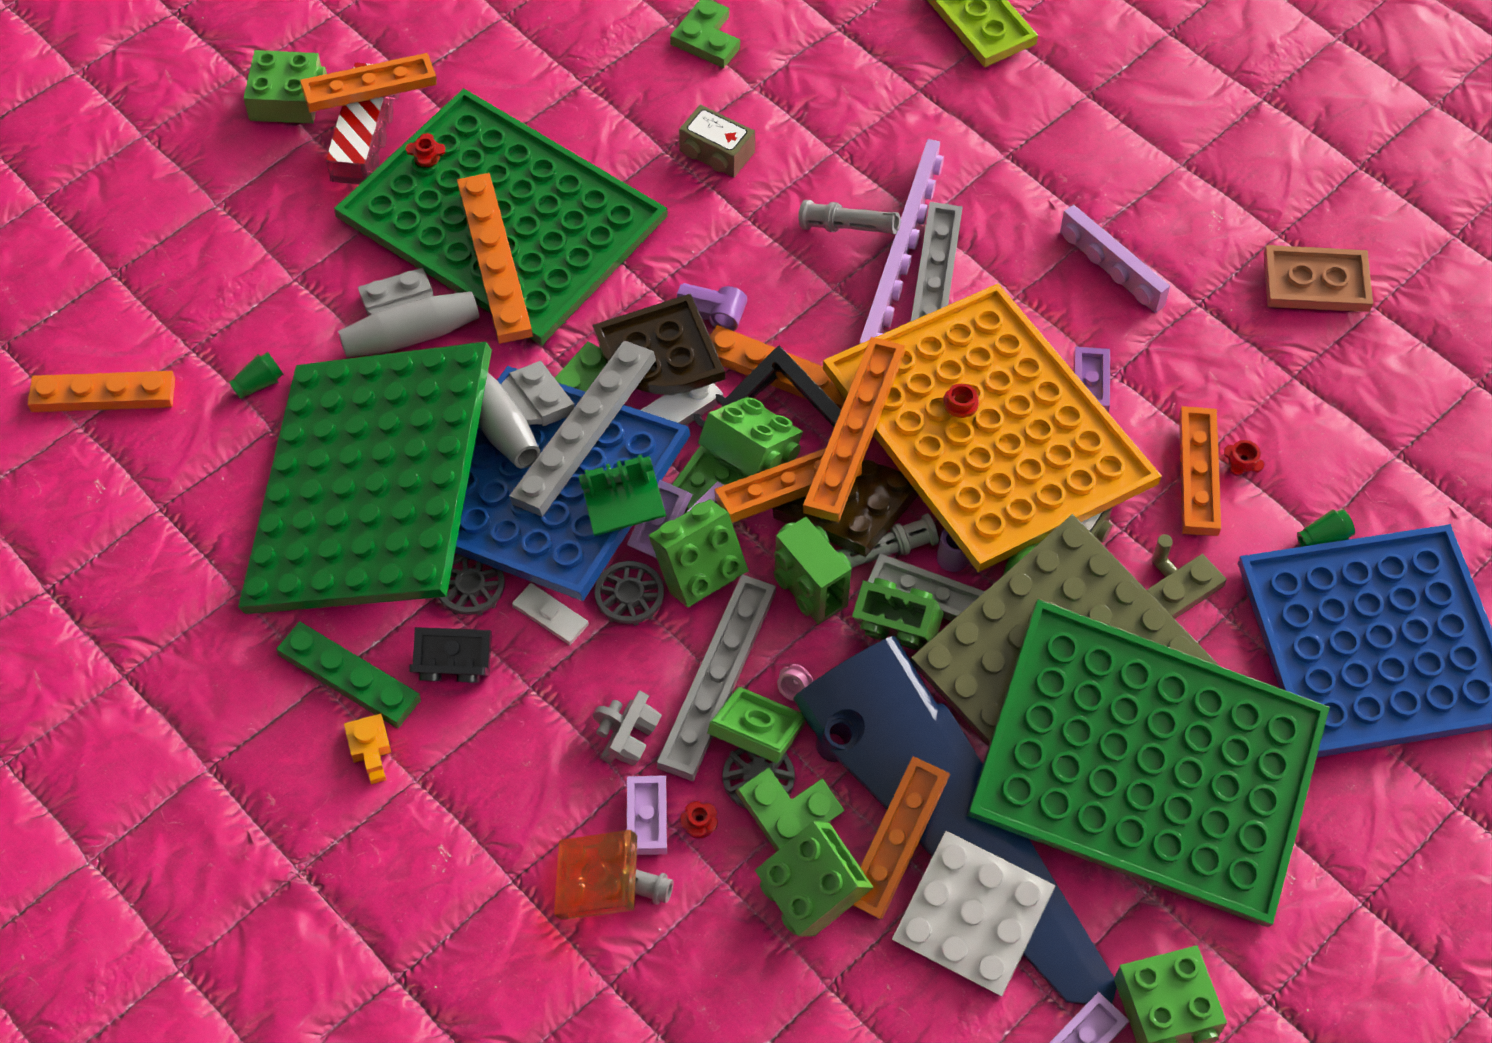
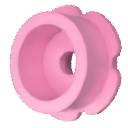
(788, 685)

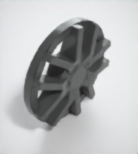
(471, 584)
(629, 592)
(752, 769)

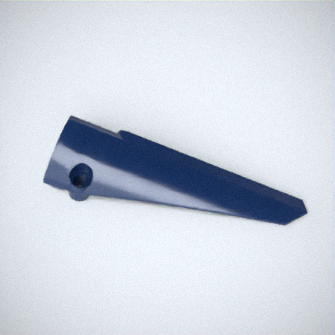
(885, 720)

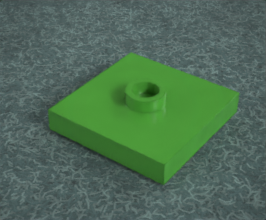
(757, 724)

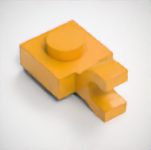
(368, 742)

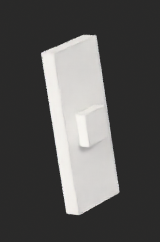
(550, 614)

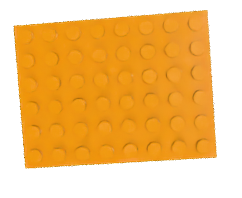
(1029, 450)

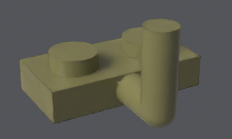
(1183, 586)

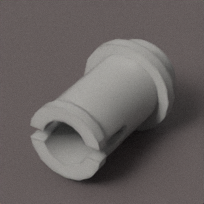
(653, 886)

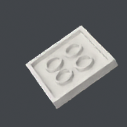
(974, 913)

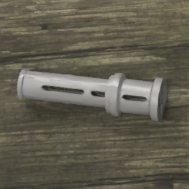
(834, 217)
(903, 539)

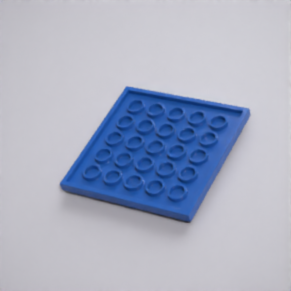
(561, 545)
(1378, 635)

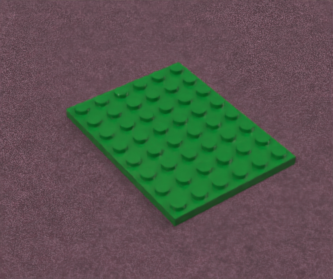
(559, 212)
(368, 480)
(1150, 763)

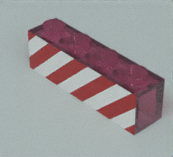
(358, 138)

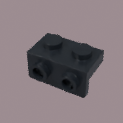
(451, 652)

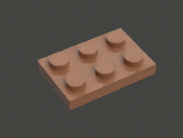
(1317, 278)

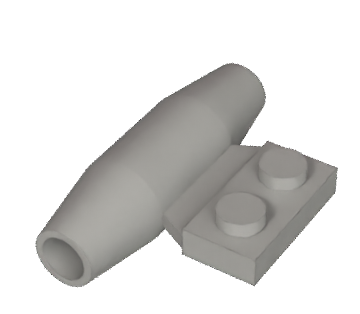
(404, 314)
(519, 401)

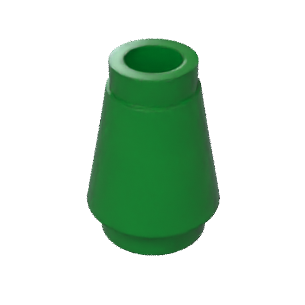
(256, 375)
(1328, 528)

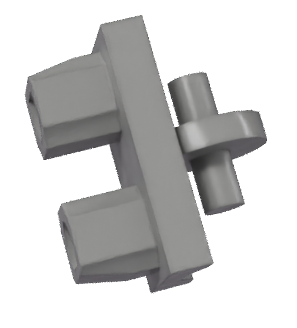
(636, 715)

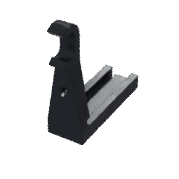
(765, 374)

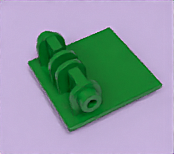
(622, 495)

